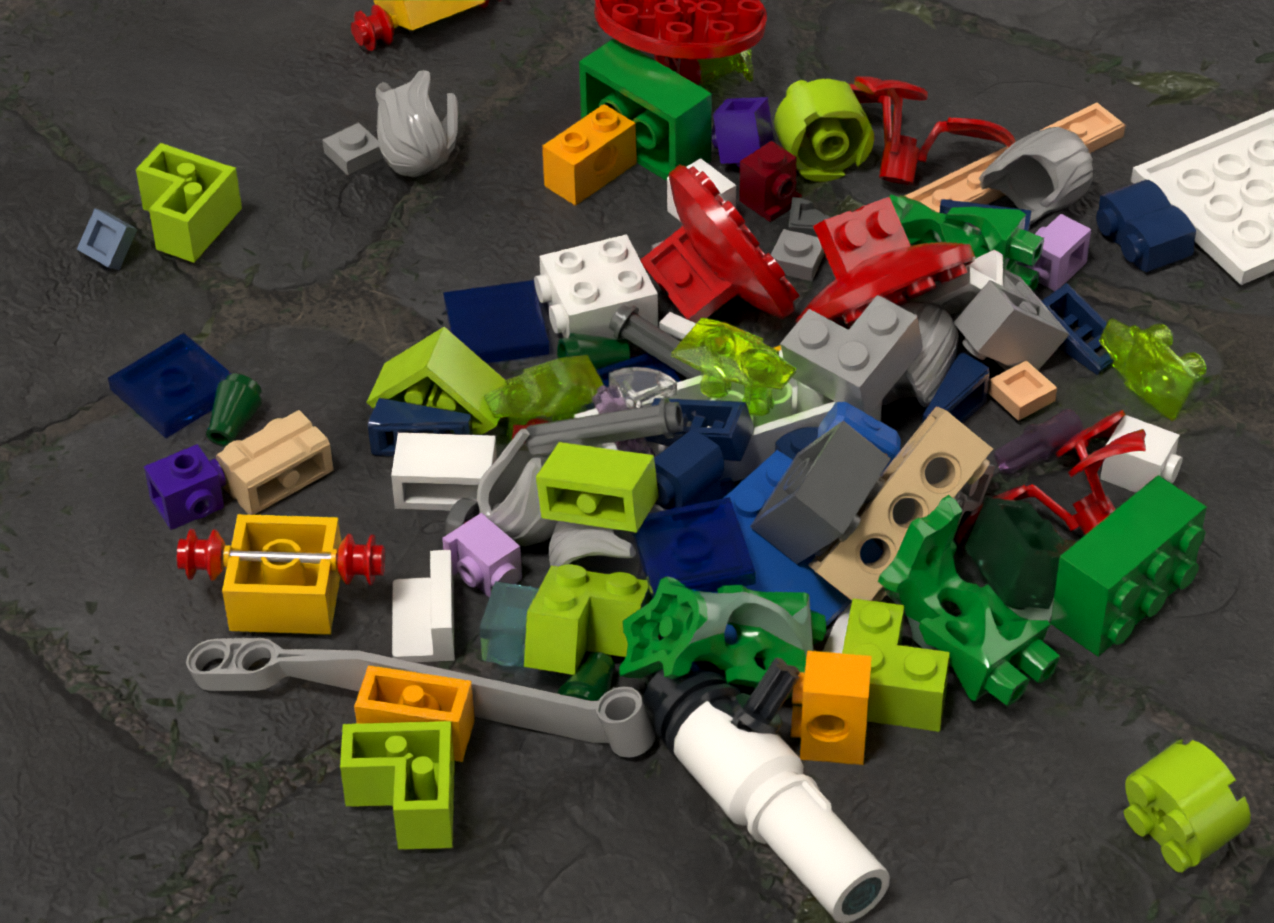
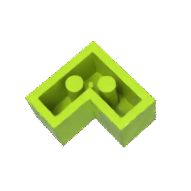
(187, 199)
(442, 376)
(580, 614)
(905, 681)
(405, 768)

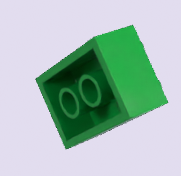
(668, 109)
(1128, 566)

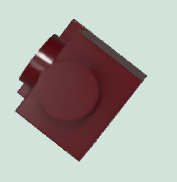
(768, 181)

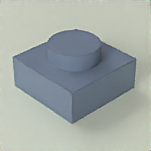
(107, 239)

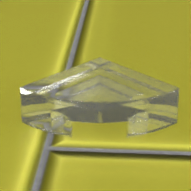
(642, 385)

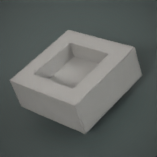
(352, 148)
(798, 254)

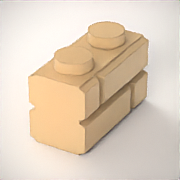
(275, 462)

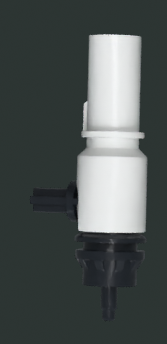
(759, 780)

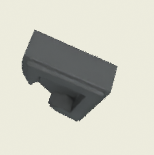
(804, 216)

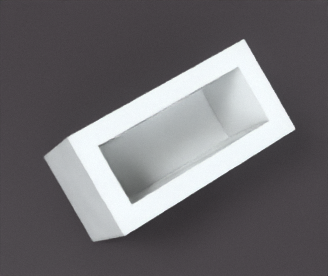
(439, 469)

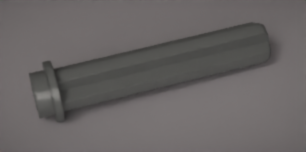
(648, 337)
(607, 427)

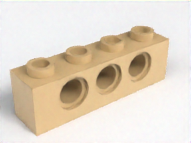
(904, 478)

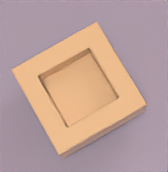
(1022, 390)

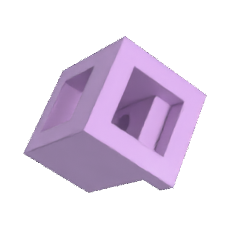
(1063, 251)
(483, 554)

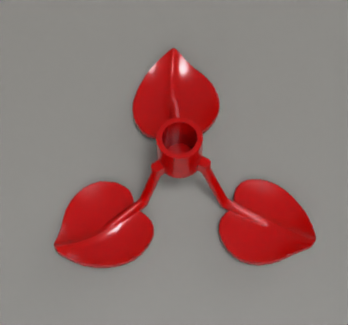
(900, 151)
(1096, 505)

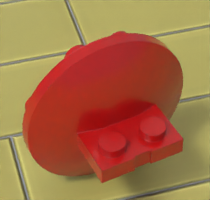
(684, 29)
(714, 255)
(875, 258)

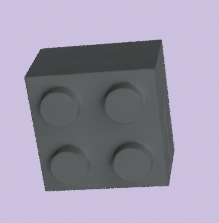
(822, 493)

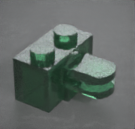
(1017, 552)

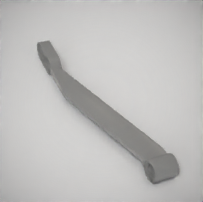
(614, 719)

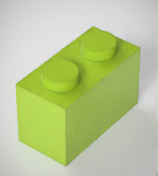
(597, 487)

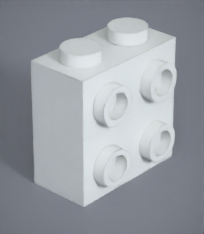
(592, 283)

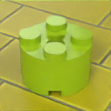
(823, 128)
(1185, 803)

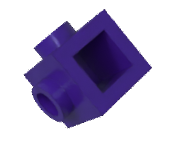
(741, 128)
(185, 486)

